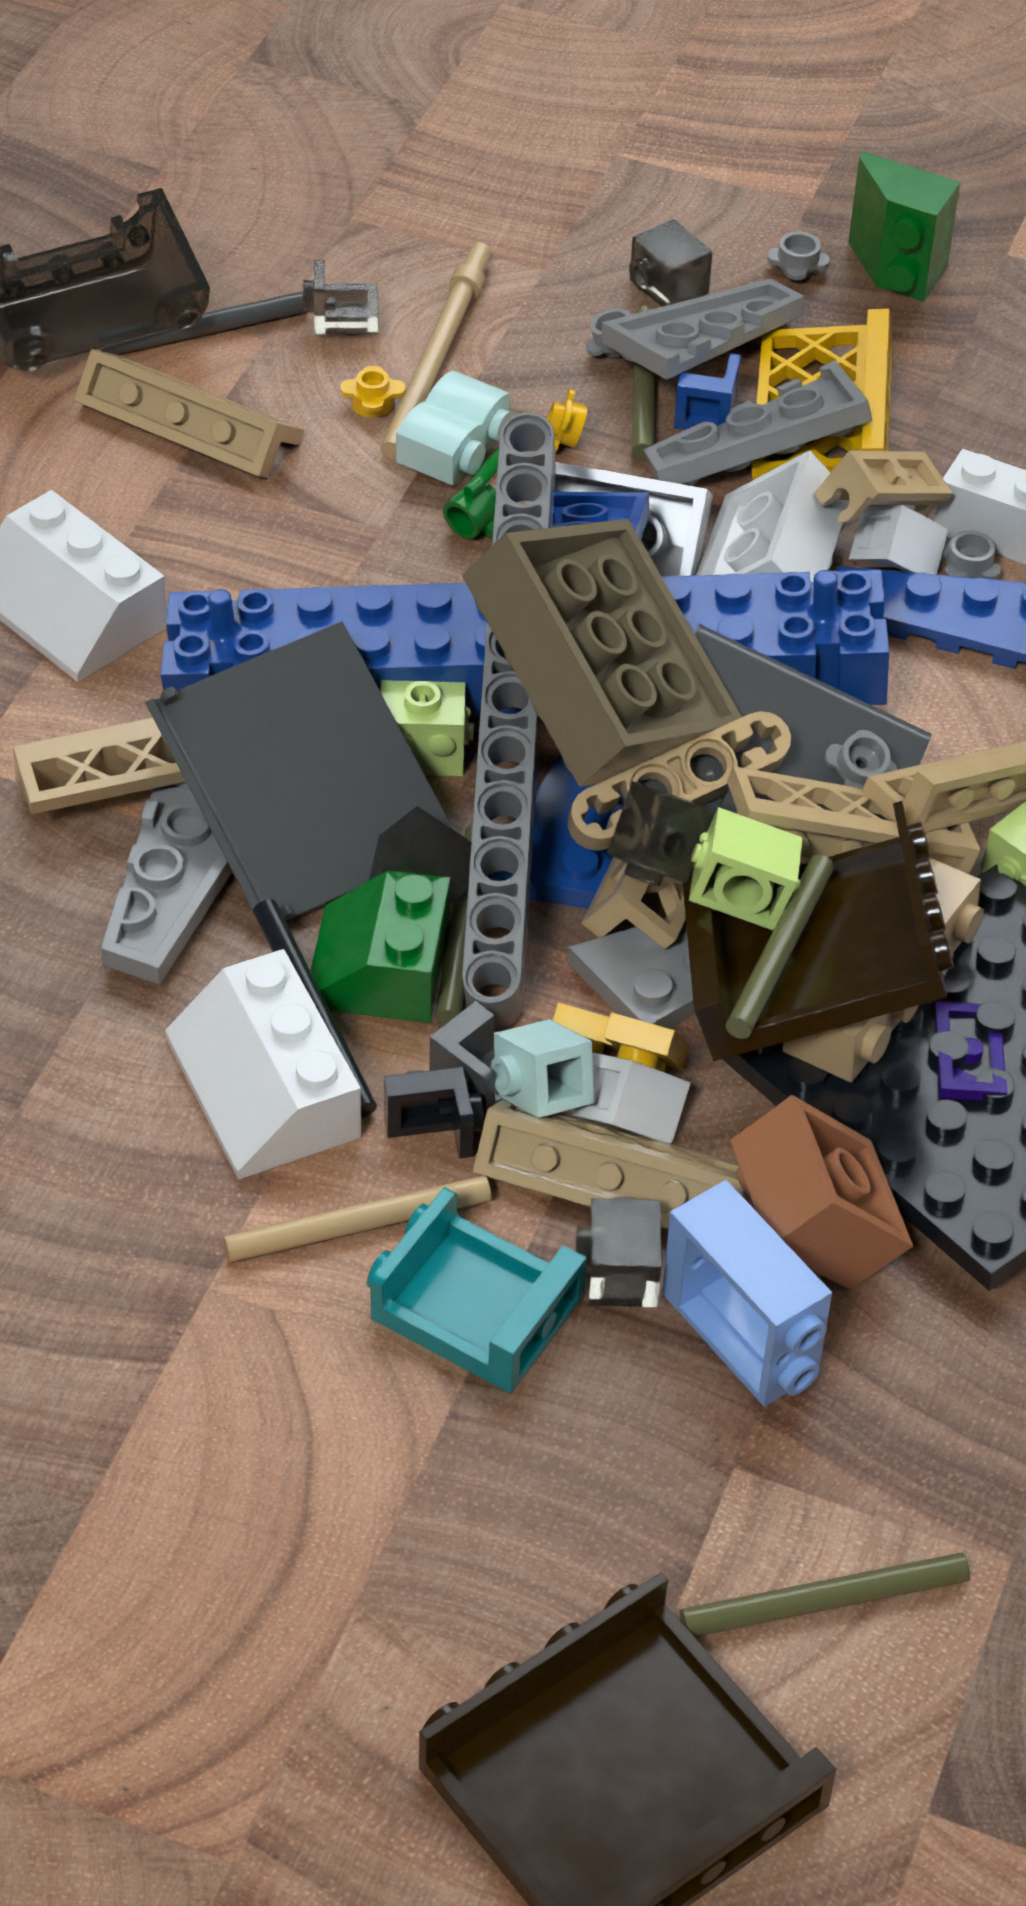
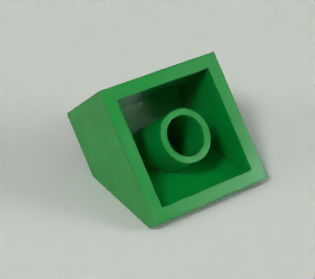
(902, 224)
(384, 946)

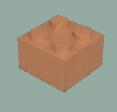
(821, 1192)

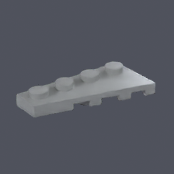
(701, 328)
(752, 431)
(167, 887)
(638, 975)

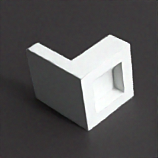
(898, 539)
(635, 1098)

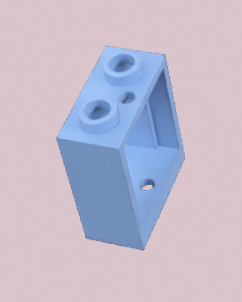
(746, 1293)

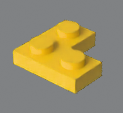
(630, 1037)

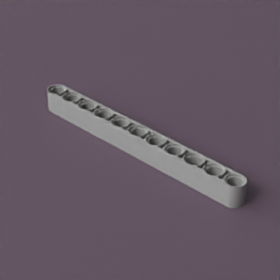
(507, 739)

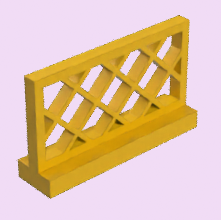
(866, 365)

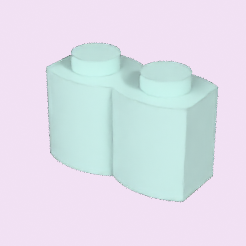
(453, 428)

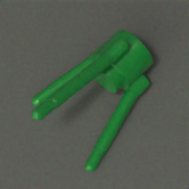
(474, 505)

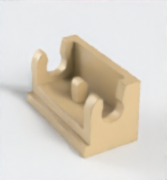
(883, 479)

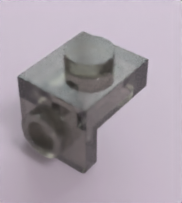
(341, 307)

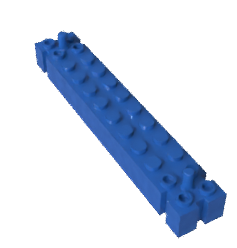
(439, 635)

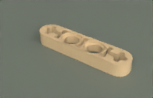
(676, 774)

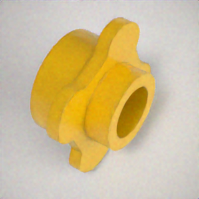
(372, 392)
(567, 420)

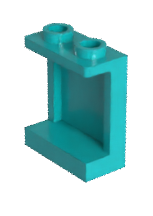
(473, 1293)

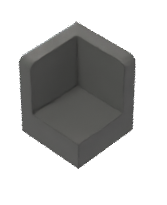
(468, 1044)

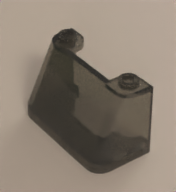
(101, 289)

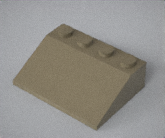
(598, 645)

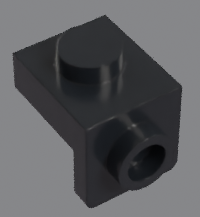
(433, 1103)

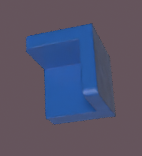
(706, 397)

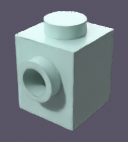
(543, 1068)

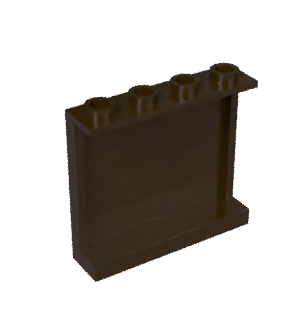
(862, 955)
(620, 1764)

